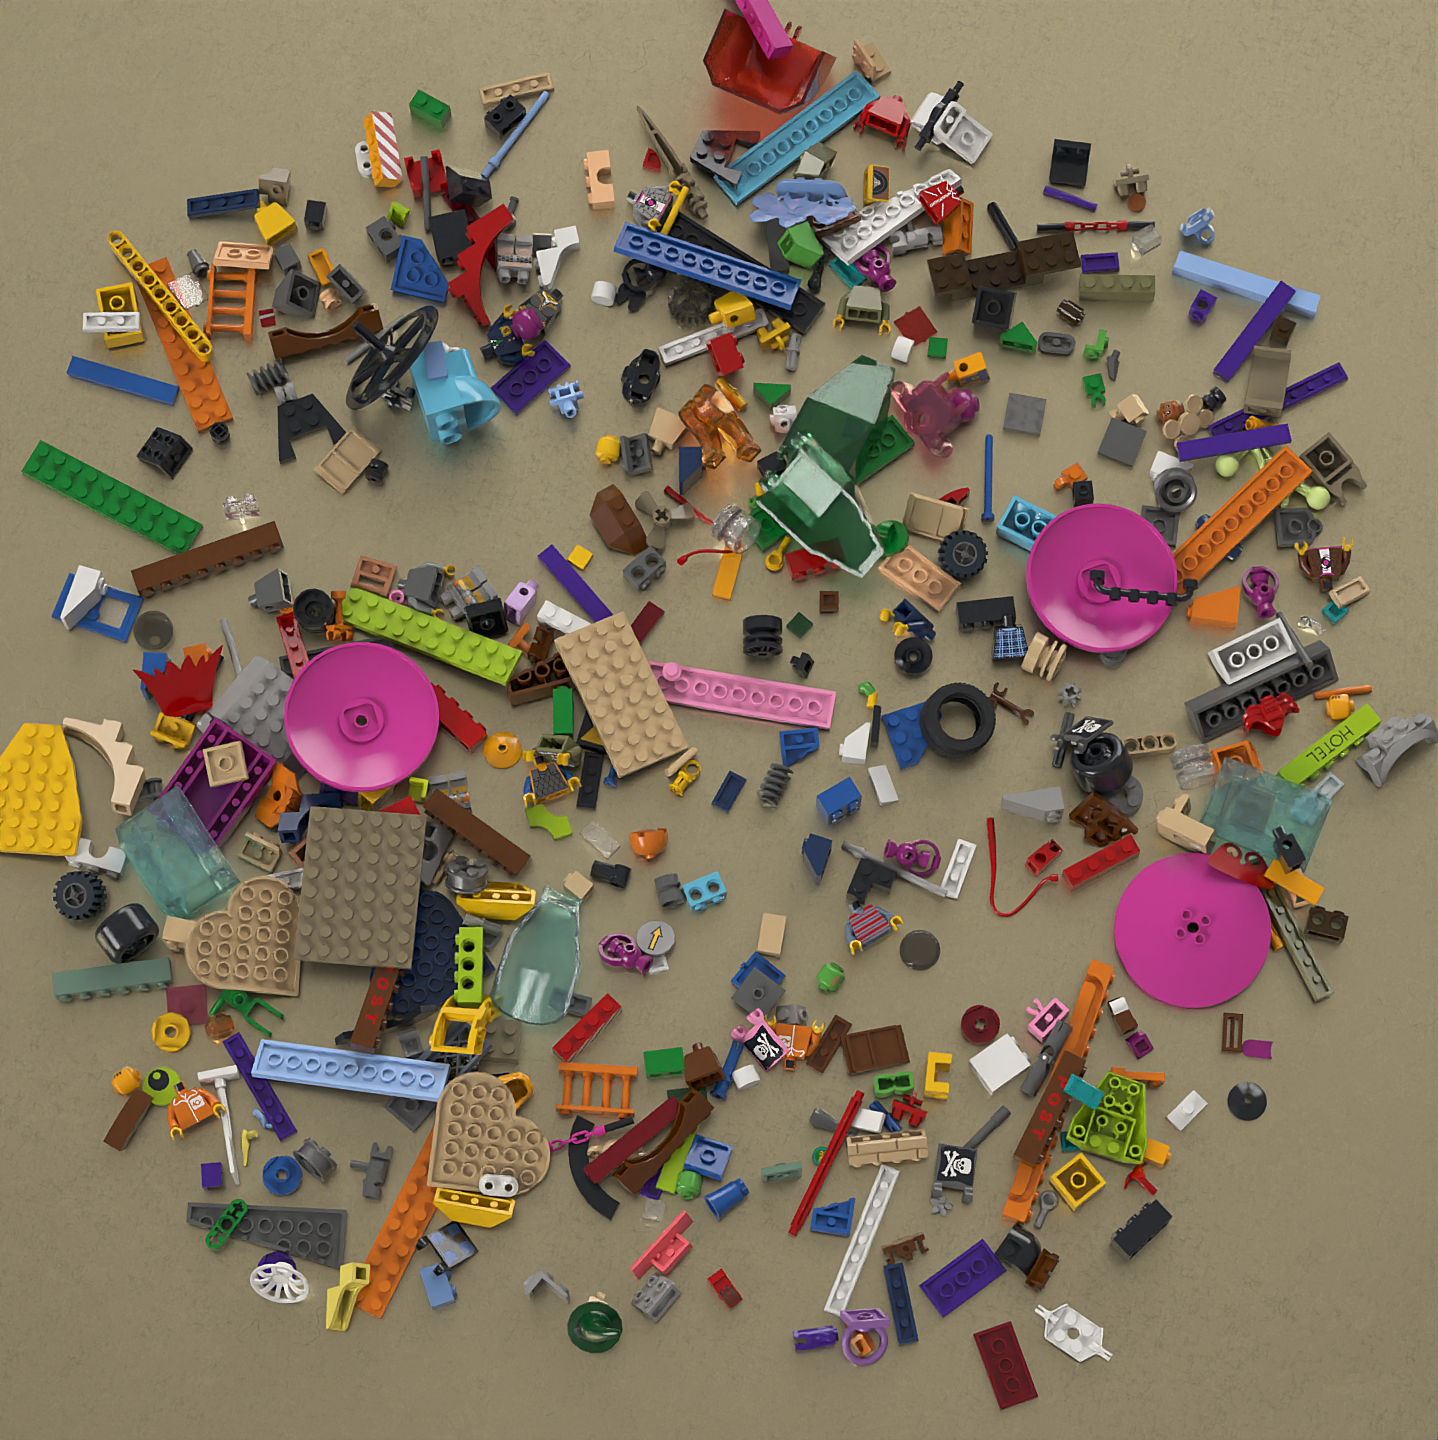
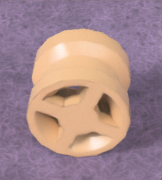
(330, 298)

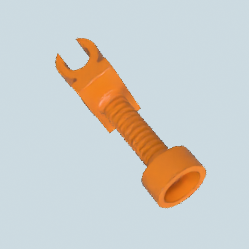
(338, 597)

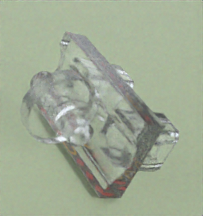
(241, 509)

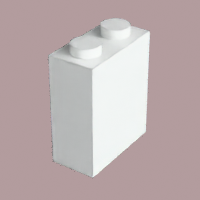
(1000, 1064)

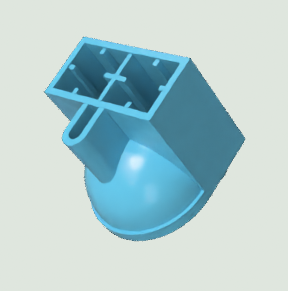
(453, 402)

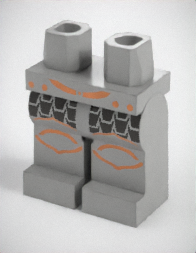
(515, 264)

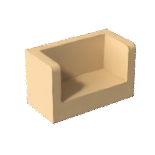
(771, 935)

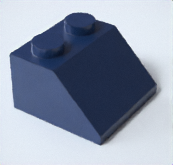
(689, 467)
(816, 855)

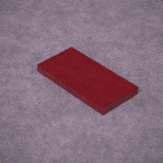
(1005, 1365)

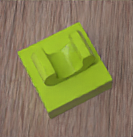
(398, 213)

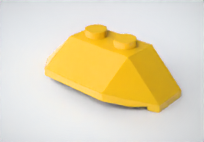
(499, 901)
(473, 1206)

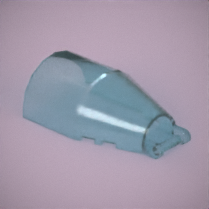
(540, 962)

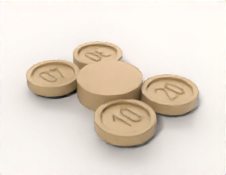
(1188, 422)

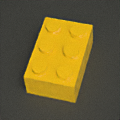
(119, 299)

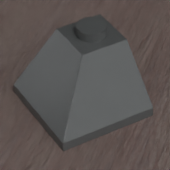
(297, 295)

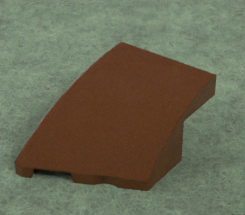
(1101, 820)

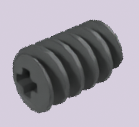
(268, 376)
(773, 783)

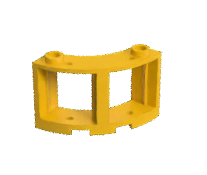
(477, 1016)

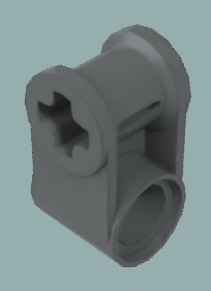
(147, 792)

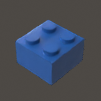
(839, 801)

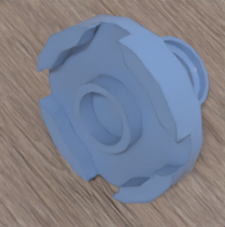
(1198, 223)

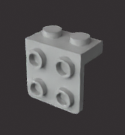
(533, 1284)

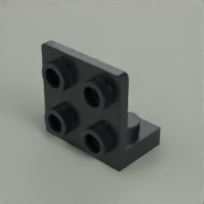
(1069, 162)
(165, 451)

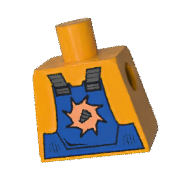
(969, 370)

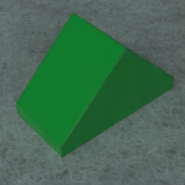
(1019, 338)
(771, 394)

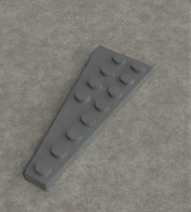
(297, 1231)

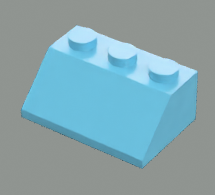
(1023, 522)

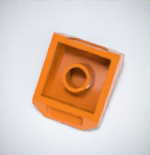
(1241, 751)

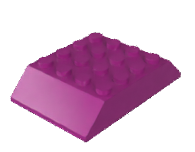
(225, 805)

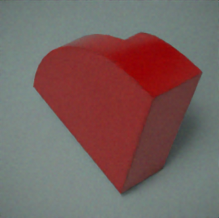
(652, 160)

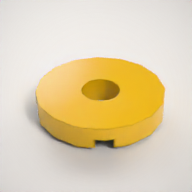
(159, 1031)

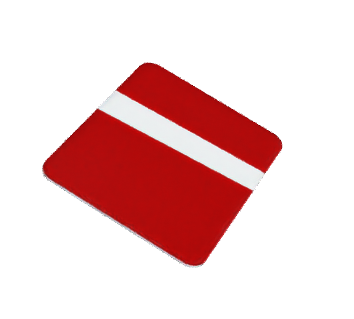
(267, 318)

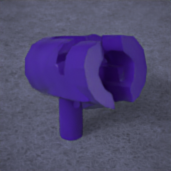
(816, 1337)

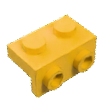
(174, 730)

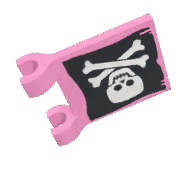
(761, 1041)

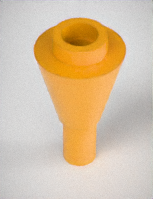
(1255, 423)

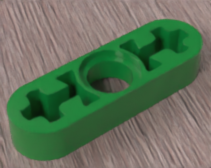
(213, 1233)

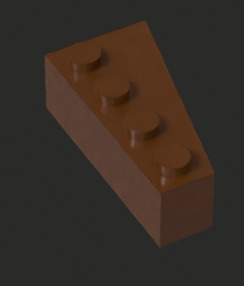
(539, 680)

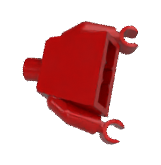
(887, 116)

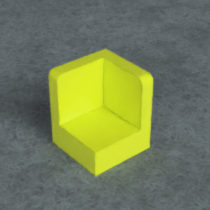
(419, 790)

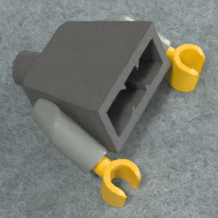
(424, 586)

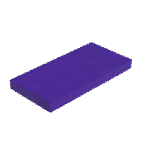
(530, 377)
(962, 1278)

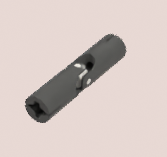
(1042, 1066)

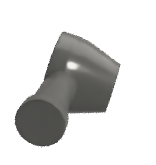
(511, 208)

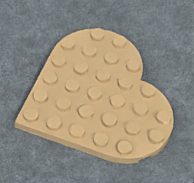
(250, 942)
(482, 1135)

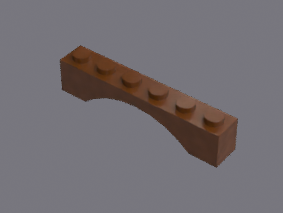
(289, 342)
(691, 1112)

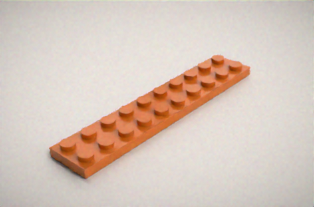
(194, 376)
(1239, 516)
(398, 1236)

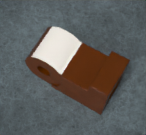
(1122, 1016)

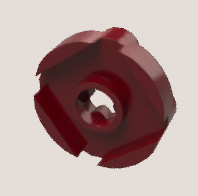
(974, 1034)

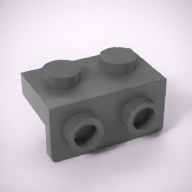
(636, 454)

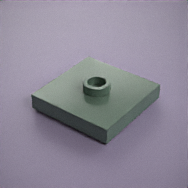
(781, 1171)

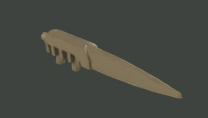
(677, 170)

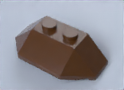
(618, 522)

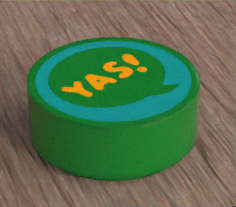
(818, 1154)

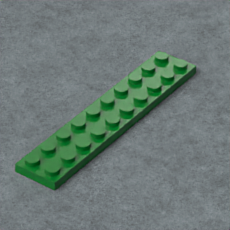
(890, 445)
(111, 498)

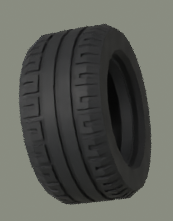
(976, 702)

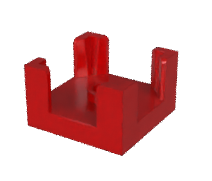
(437, 175)

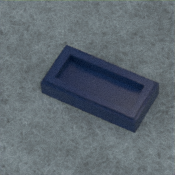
(729, 791)

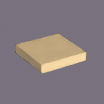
(225, 764)

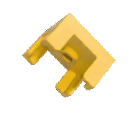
(935, 1063)

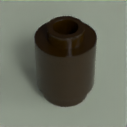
(1071, 312)

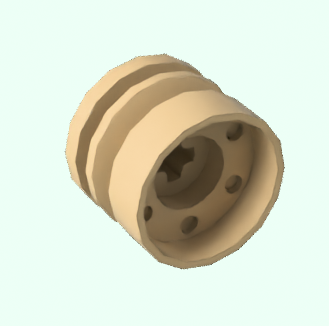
(1045, 657)

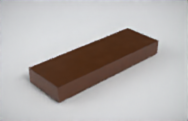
(828, 1044)

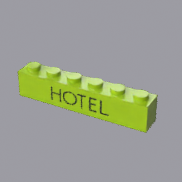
(1331, 746)

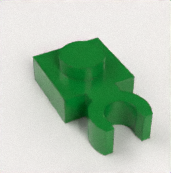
(1094, 387)

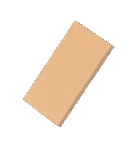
(921, 578)

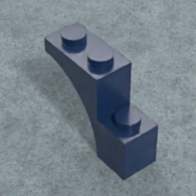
(293, 824)

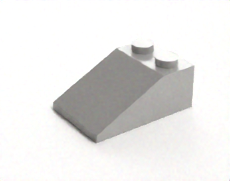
(1036, 804)

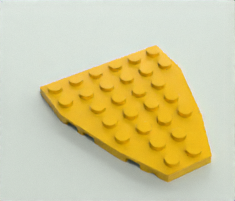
(39, 794)

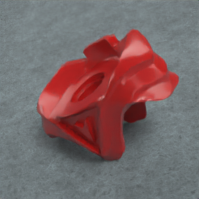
(1269, 714)

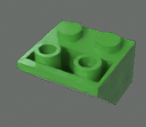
(801, 245)

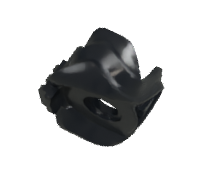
(633, 389)

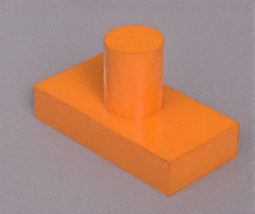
(517, 641)

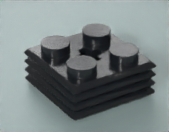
(486, 617)

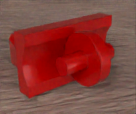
(917, 1113)

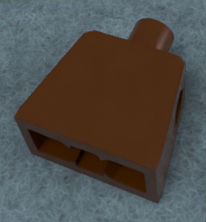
(702, 1067)

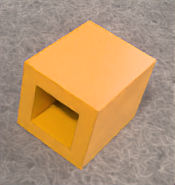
(1156, 1153)

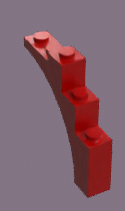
(468, 285)

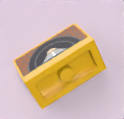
(876, 184)

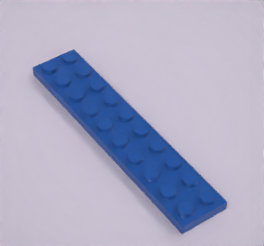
(707, 265)

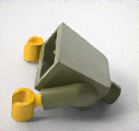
(864, 304)
(557, 749)

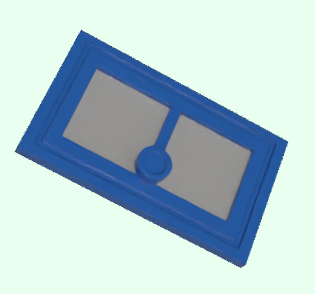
(110, 616)

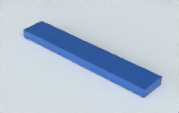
(122, 380)

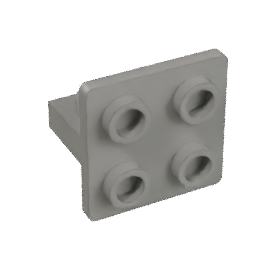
(656, 1296)

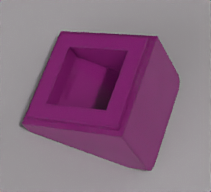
(1139, 1044)

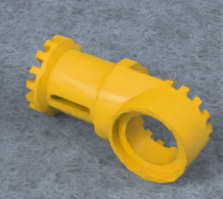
(684, 777)

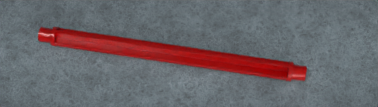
(826, 1163)

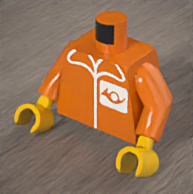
(798, 1039)
(190, 1108)

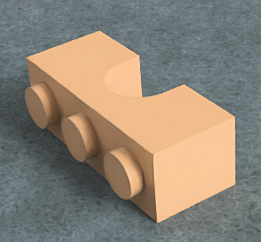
(601, 194)

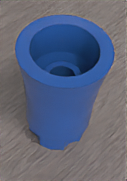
(726, 1197)

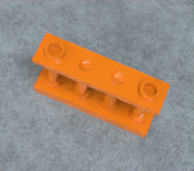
(246, 311)
(588, 1072)

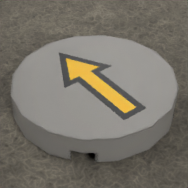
(655, 939)

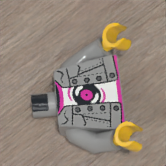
(652, 204)

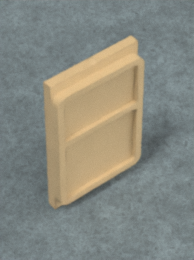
(347, 459)
(933, 517)

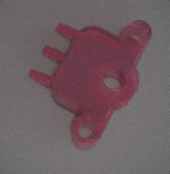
(936, 406)

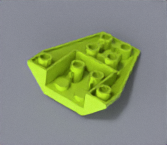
(1118, 1124)

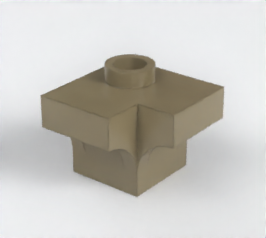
(276, 185)

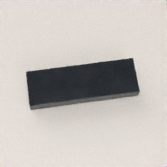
(590, 781)

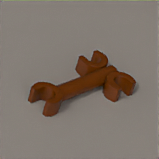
(997, 698)

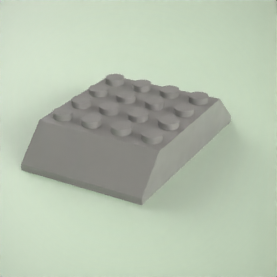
(256, 710)

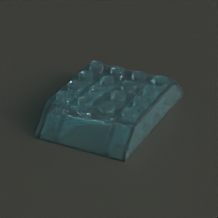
(1253, 803)
(175, 855)

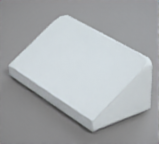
(882, 785)

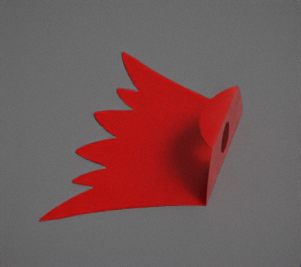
(184, 689)

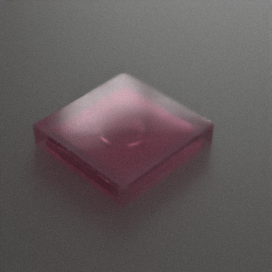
(189, 1002)

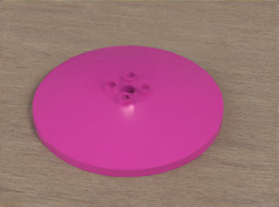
(1109, 541)
(370, 684)
(1183, 965)

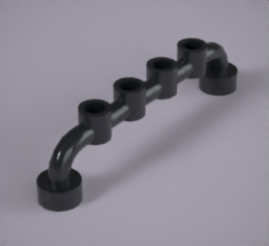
(1134, 595)

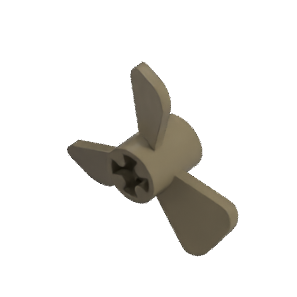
(657, 535)

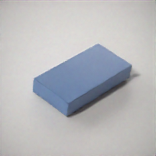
(435, 361)

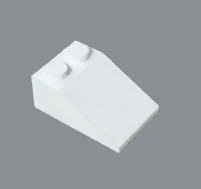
(83, 596)

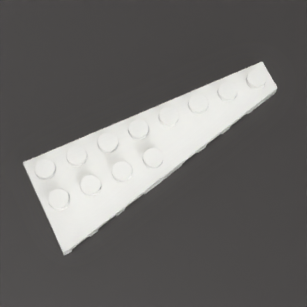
(882, 220)

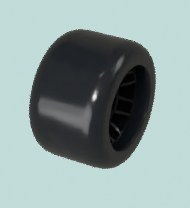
(1103, 764)
(126, 933)

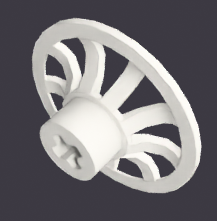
(282, 1277)

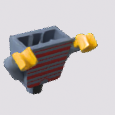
(868, 925)

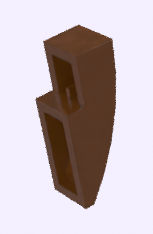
(128, 1120)

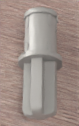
(792, 351)
(488, 927)

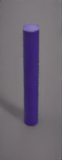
(1071, 198)

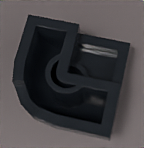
(1020, 1250)

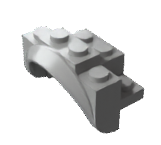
(1392, 741)

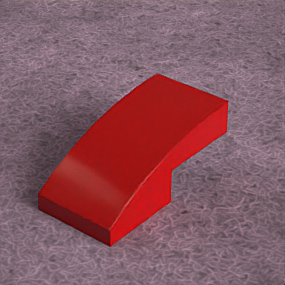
(956, 497)

